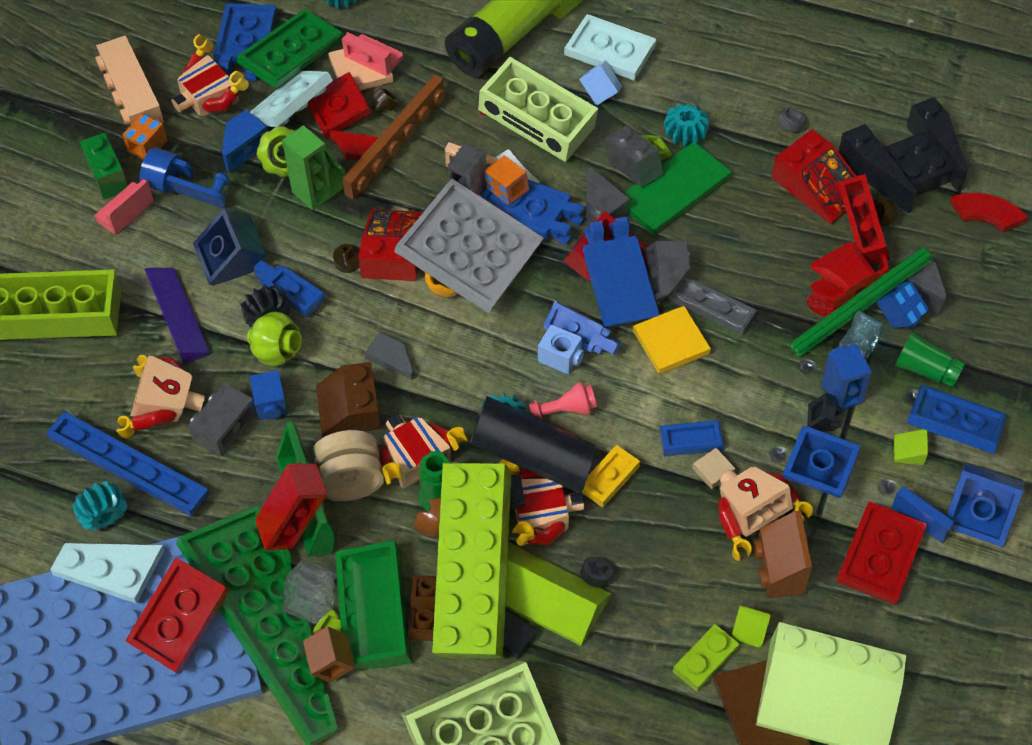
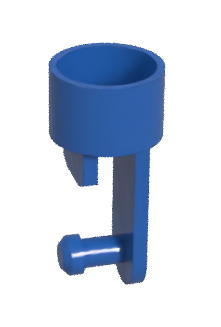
(163, 171)

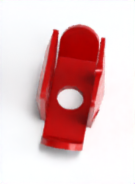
(844, 275)

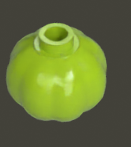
(268, 151)
(274, 339)

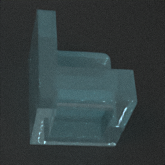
(864, 333)

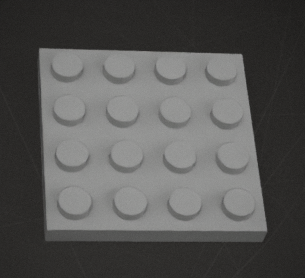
(469, 245)

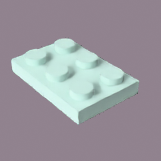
(602, 40)
(291, 97)

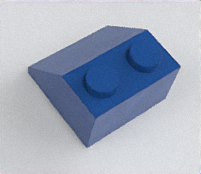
(822, 461)
(984, 504)

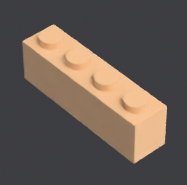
(127, 80)

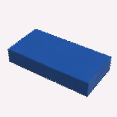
(691, 438)
(915, 507)

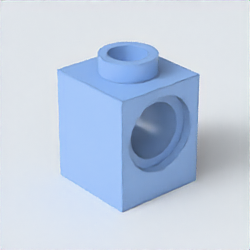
(560, 339)

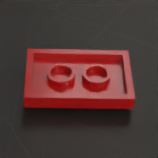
(881, 553)
(177, 615)

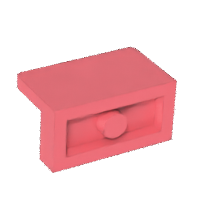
(371, 53)
(125, 206)

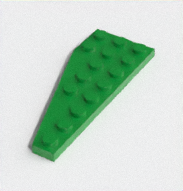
(254, 611)

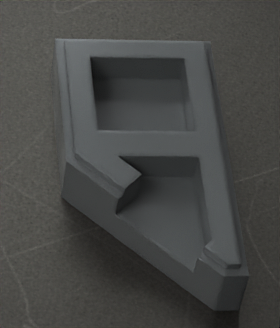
(389, 354)

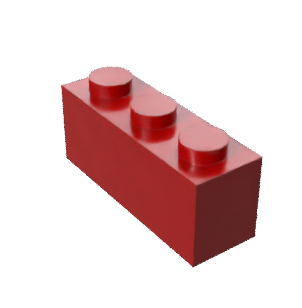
(863, 218)
(290, 506)

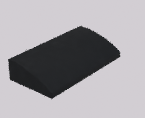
(532, 444)

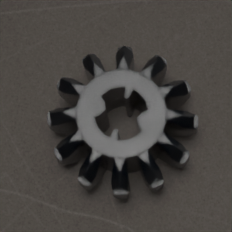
(263, 302)

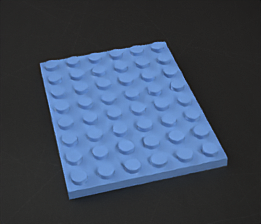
(79, 681)

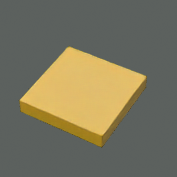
(671, 340)

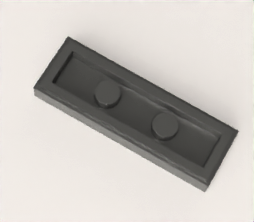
(712, 305)

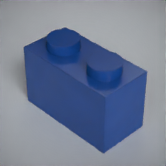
(846, 376)

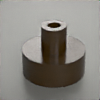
(384, 99)
(885, 211)
(346, 258)

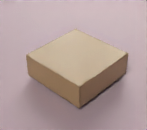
(712, 467)

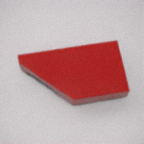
(351, 144)

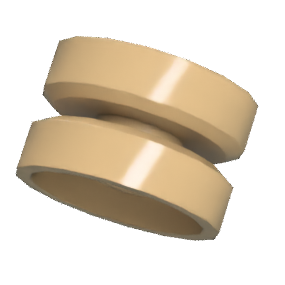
(348, 464)

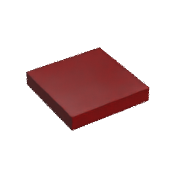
(339, 105)

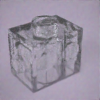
(308, 592)

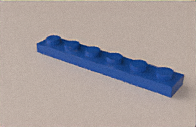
(128, 464)

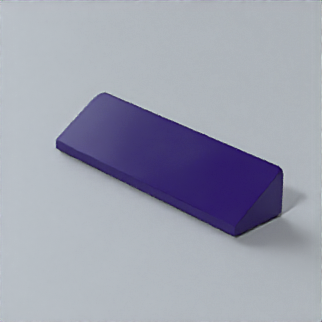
(177, 314)

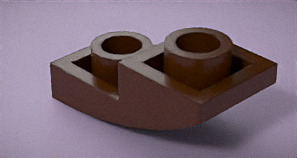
(422, 608)

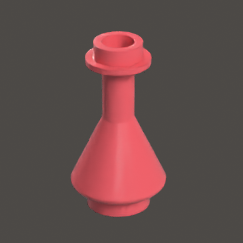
(576, 400)

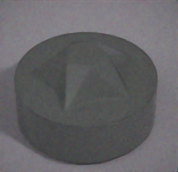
(791, 119)

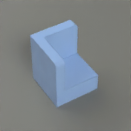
(601, 82)

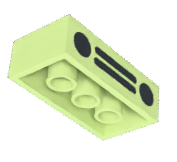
(537, 109)

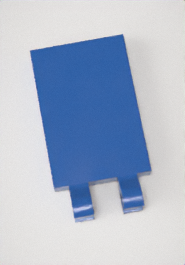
(239, 29)
(542, 210)
(618, 275)

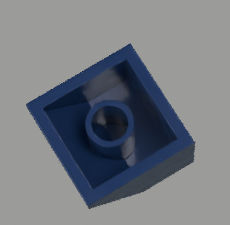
(229, 247)

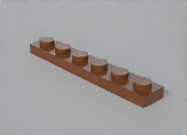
(393, 137)

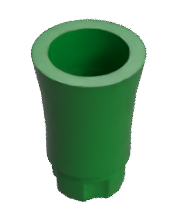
(929, 361)
(430, 477)

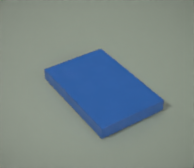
(957, 419)

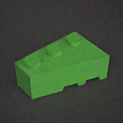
(312, 168)

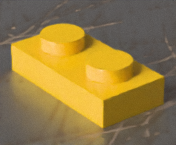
(610, 475)

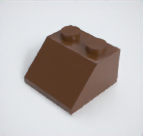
(348, 400)

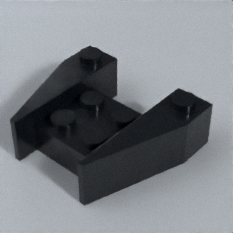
(910, 165)

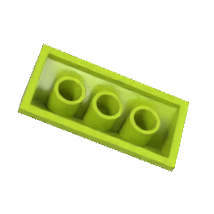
(552, 595)

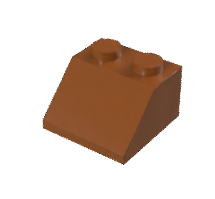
(783, 556)

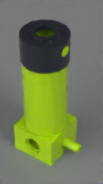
(497, 28)

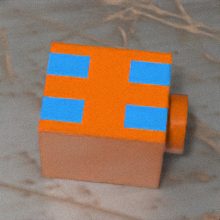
(144, 135)
(506, 180)

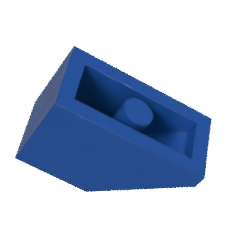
(241, 139)

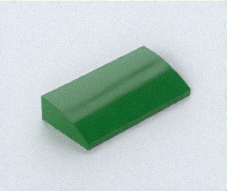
(318, 535)
(374, 605)

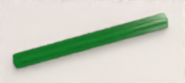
(860, 301)

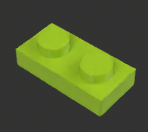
(706, 657)

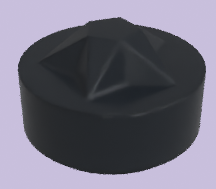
(596, 571)

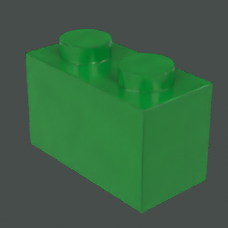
(103, 165)

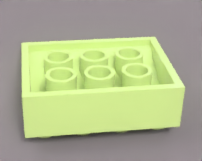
(830, 688)
(487, 711)

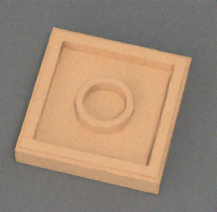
(363, 76)

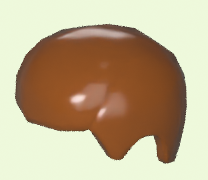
(428, 522)

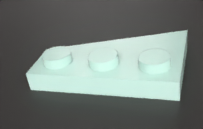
(109, 568)

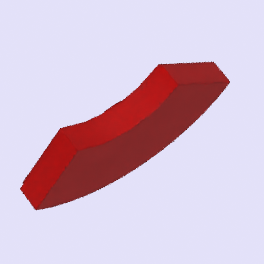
(988, 209)

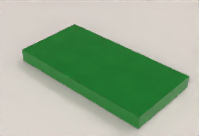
(290, 48)
(684, 183)

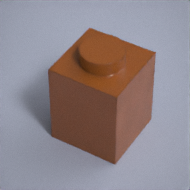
(328, 654)

